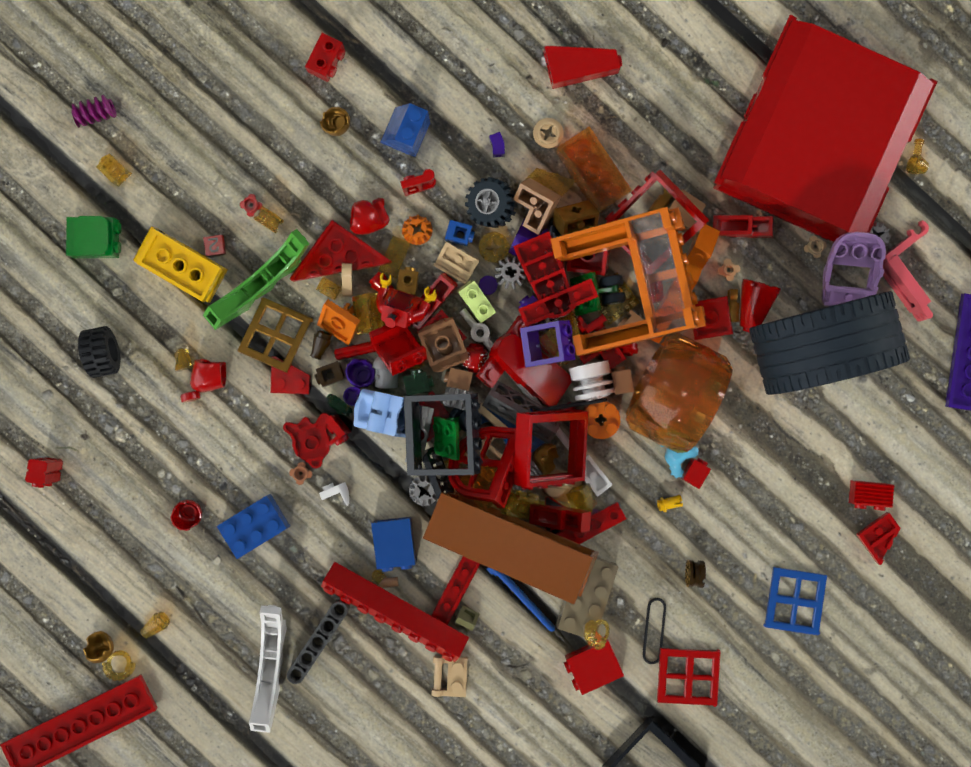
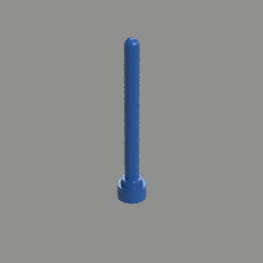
(523, 597)

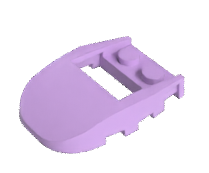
(857, 250)

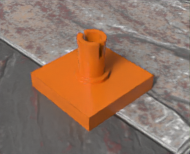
(339, 321)

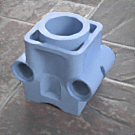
(380, 413)

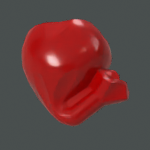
(368, 216)

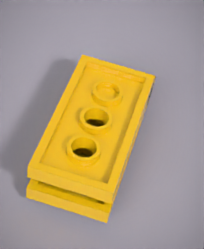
(164, 258)

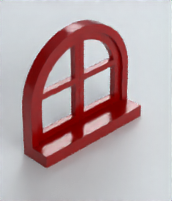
(504, 476)

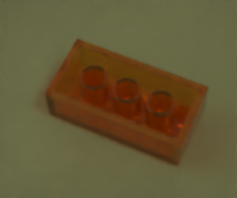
(593, 170)

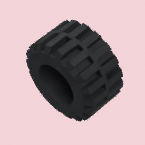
(99, 352)

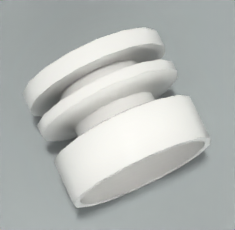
(591, 380)

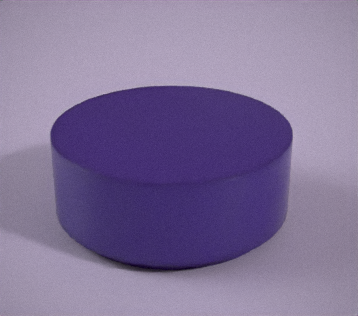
(488, 285)

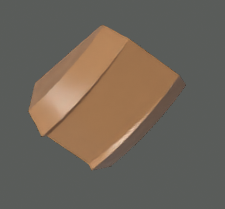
(443, 344)

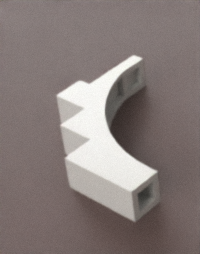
(271, 659)

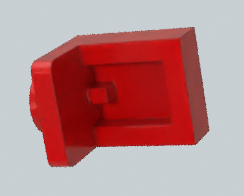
(595, 325)

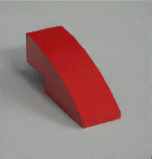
(744, 226)
(444, 287)
(560, 517)

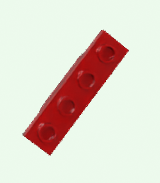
(599, 523)

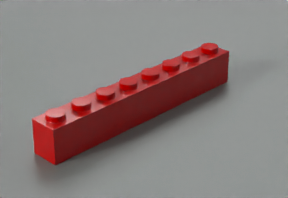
(394, 612)

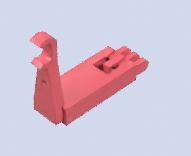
(903, 281)

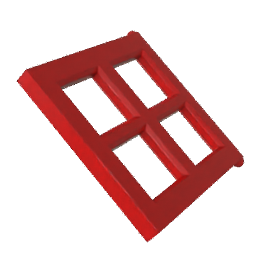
(690, 654)

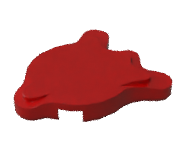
(310, 439)

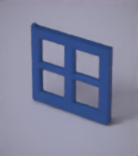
(795, 601)

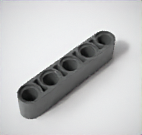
(313, 648)

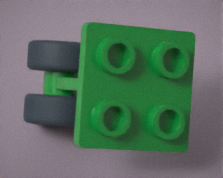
(608, 284)
(447, 433)

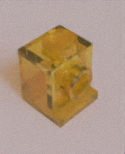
(106, 165)

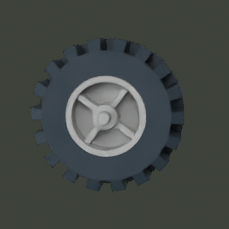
(491, 202)

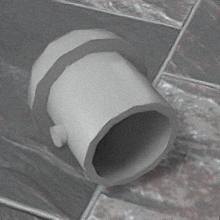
(383, 377)

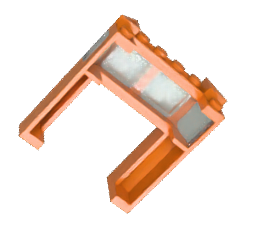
(658, 270)

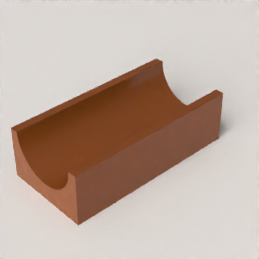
(511, 546)

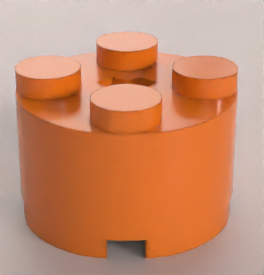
(608, 426)

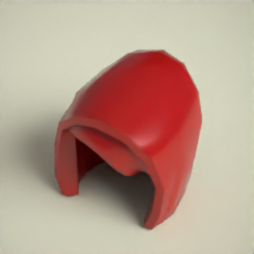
(208, 375)

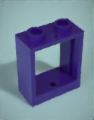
(532, 347)

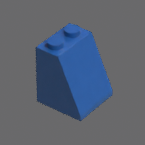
(406, 129)

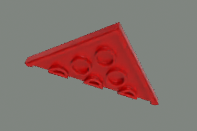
(332, 249)

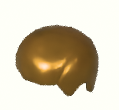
(335, 121)
(544, 457)
(98, 647)

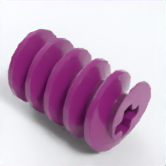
(93, 111)

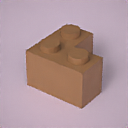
(540, 203)

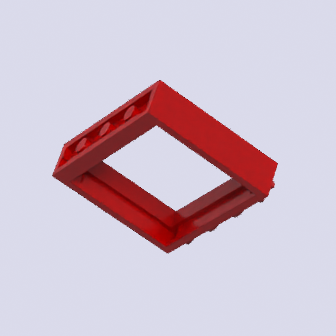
(681, 198)
(577, 448)

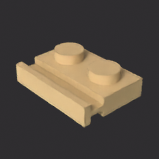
(456, 262)

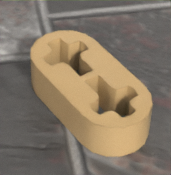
(347, 280)

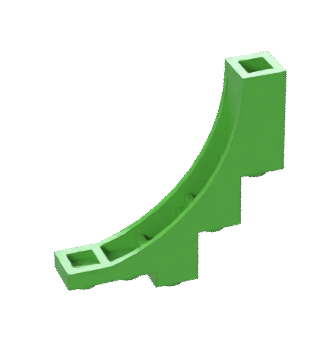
(259, 283)

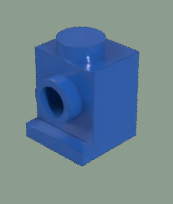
(456, 227)

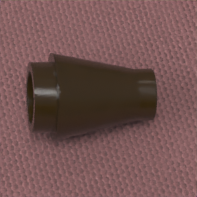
(320, 344)

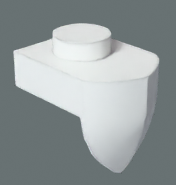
(330, 490)

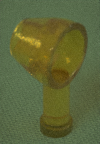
(916, 163)

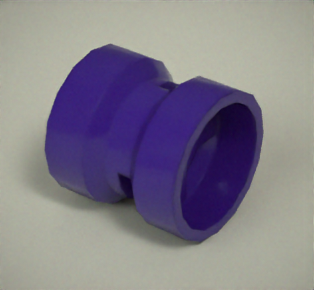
(350, 395)

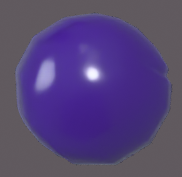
(360, 373)

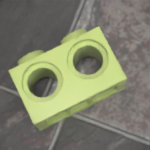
(476, 301)

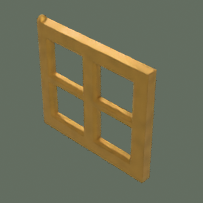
(274, 334)

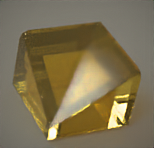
(328, 288)
(183, 360)

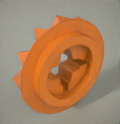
(420, 237)

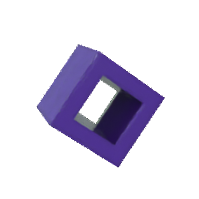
(497, 144)

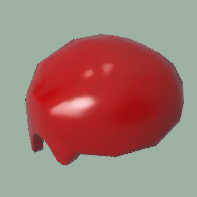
(186, 515)

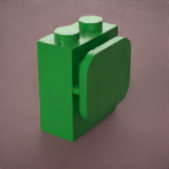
(93, 237)

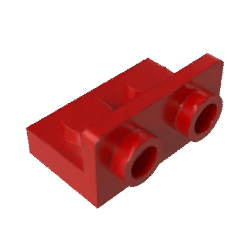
(337, 426)

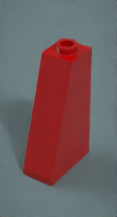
(579, 64)

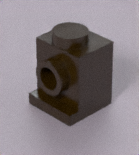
(335, 368)

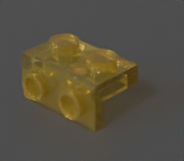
(519, 504)

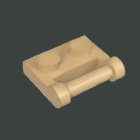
(456, 677)

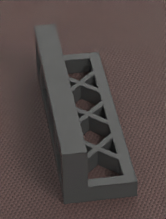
(506, 408)

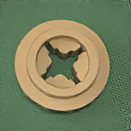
(544, 125)

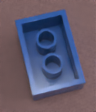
(253, 526)

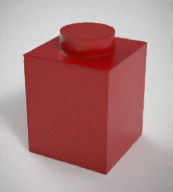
(696, 472)

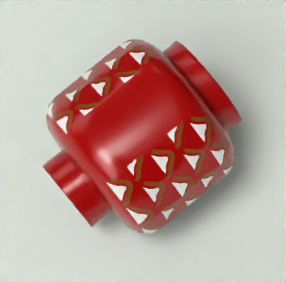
(477, 357)

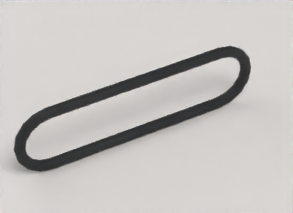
(575, 404)
(646, 629)

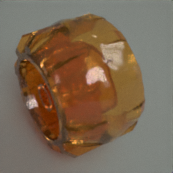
(679, 393)

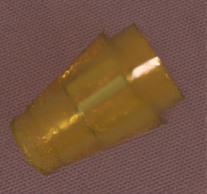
(156, 624)

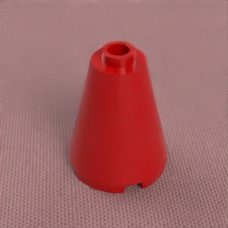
(756, 302)

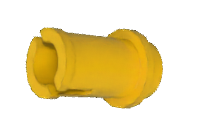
(669, 503)

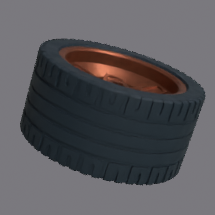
(830, 344)

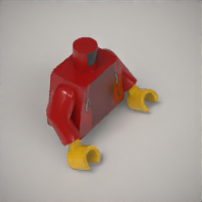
(400, 307)

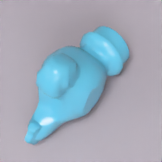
(675, 459)

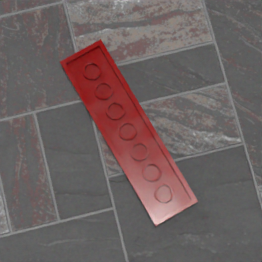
(80, 725)

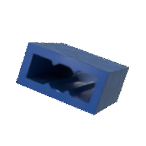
(393, 543)

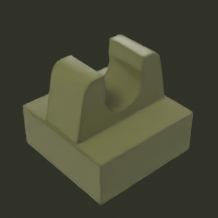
(467, 618)

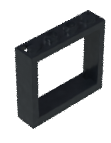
(413, 435)
(650, 724)

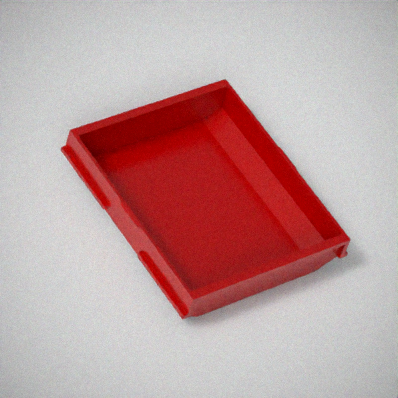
(824, 132)

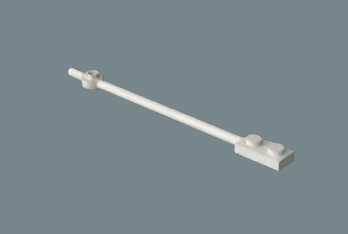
(593, 474)

